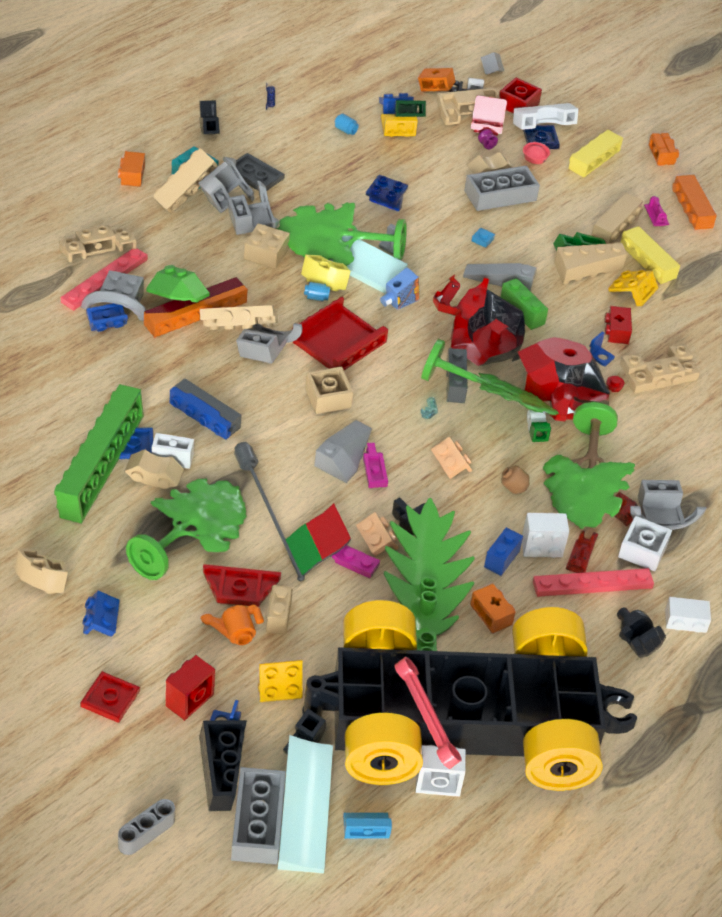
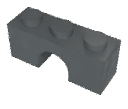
(456, 384)

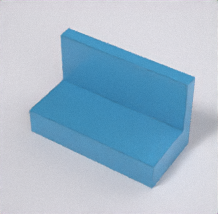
(366, 825)

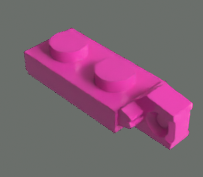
(374, 467)
(356, 561)

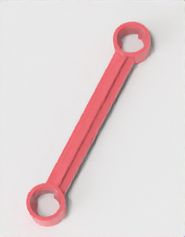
(446, 751)

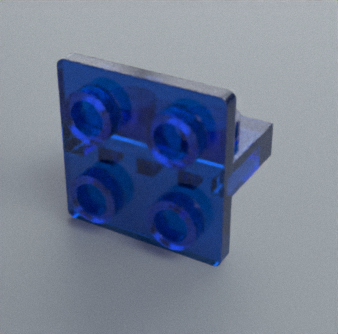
(387, 192)

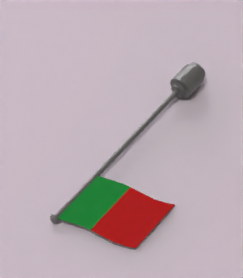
(313, 540)

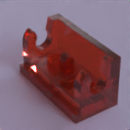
(582, 553)

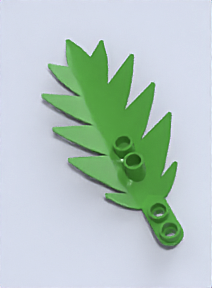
(428, 573)

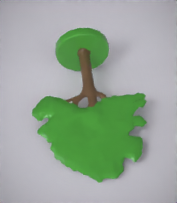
(589, 491)

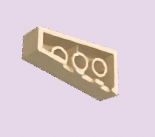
(185, 181)
(589, 260)

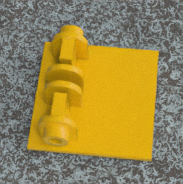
(280, 681)

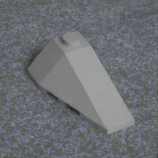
(501, 273)
(343, 451)

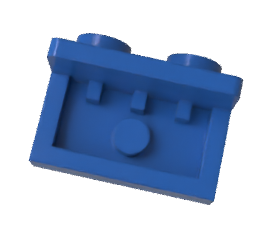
(388, 101)
(106, 316)
(101, 614)

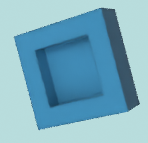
(483, 237)

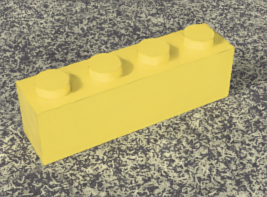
(595, 153)
(650, 254)

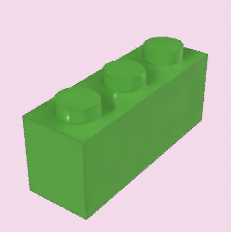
(519, 296)

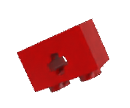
(618, 325)

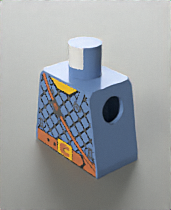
(401, 290)

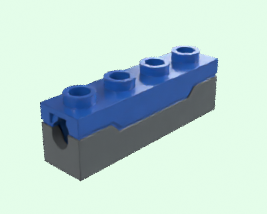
(205, 409)

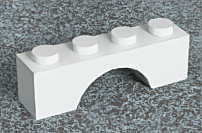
(558, 113)

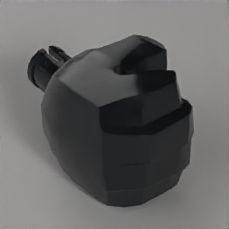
(639, 632)

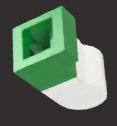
(538, 423)

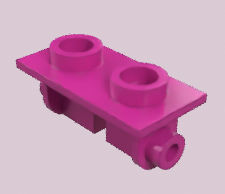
(656, 212)

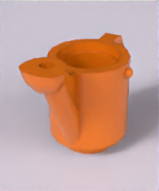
(236, 623)

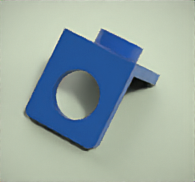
(596, 350)
(234, 715)

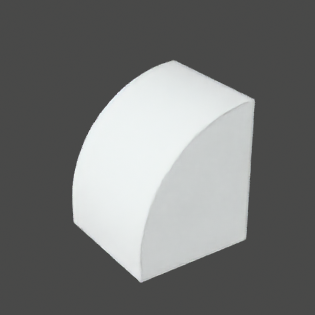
(474, 84)

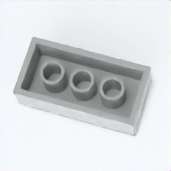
(501, 188)
(258, 816)

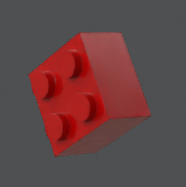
(520, 94)
(190, 687)

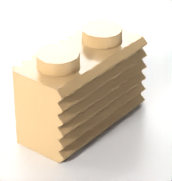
(279, 609)

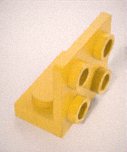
(398, 126)
(640, 282)

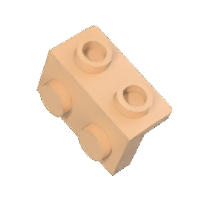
(451, 458)
(376, 533)

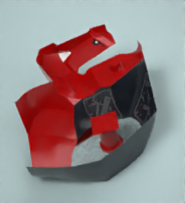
(482, 323)
(561, 371)

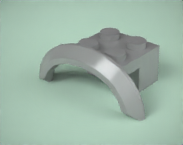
(221, 182)
(246, 216)
(121, 290)
(264, 343)
(661, 504)

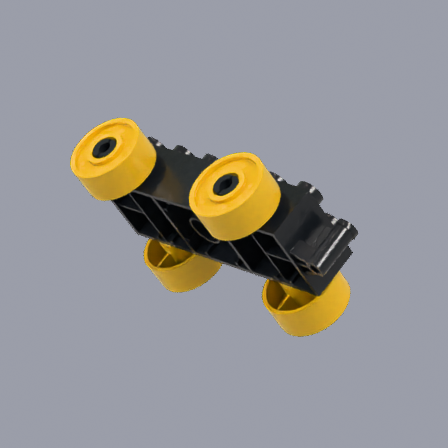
(524, 704)

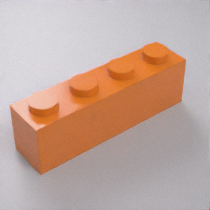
(694, 202)

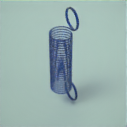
(270, 97)

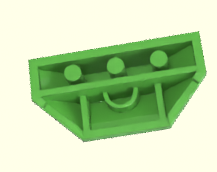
(177, 285)

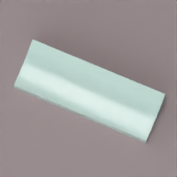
(372, 264)
(305, 806)

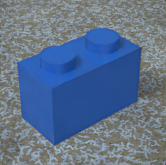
(503, 551)

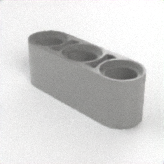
(139, 834)

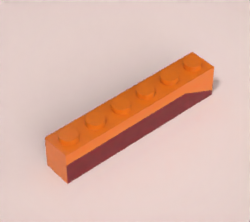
(182, 313)

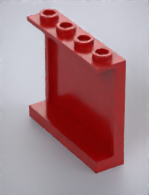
(339, 336)

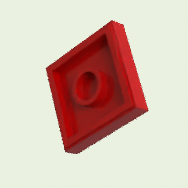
(110, 697)

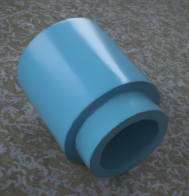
(346, 124)
(317, 291)

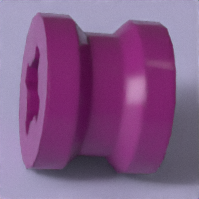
(488, 139)

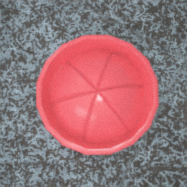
(536, 152)

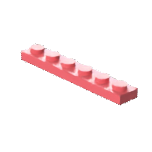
(124, 264)
(593, 582)

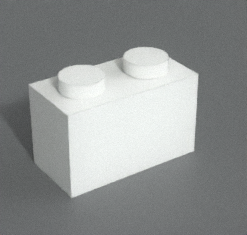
(178, 447)
(687, 614)

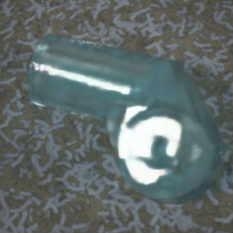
(431, 410)

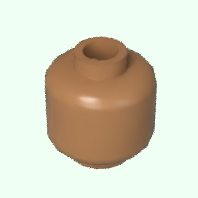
(515, 479)

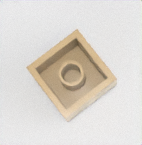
(266, 246)
(328, 390)

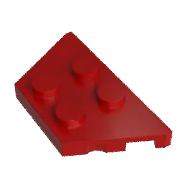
(240, 585)

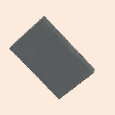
(256, 170)

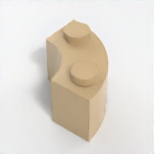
(486, 164)
(154, 470)
(41, 570)

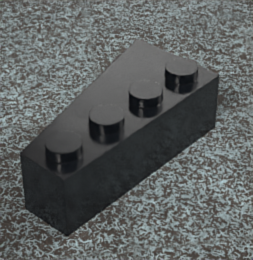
(221, 757)

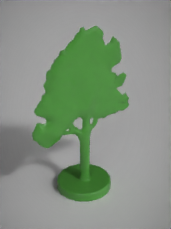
(323, 233)
(488, 382)
(211, 508)

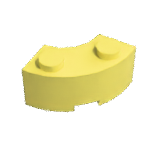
(324, 271)

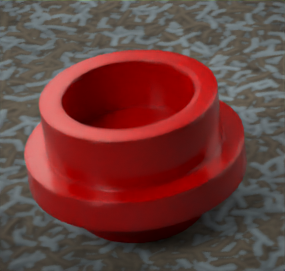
(615, 383)

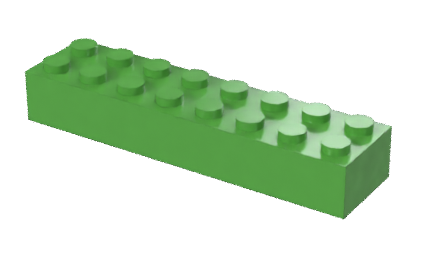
(99, 454)

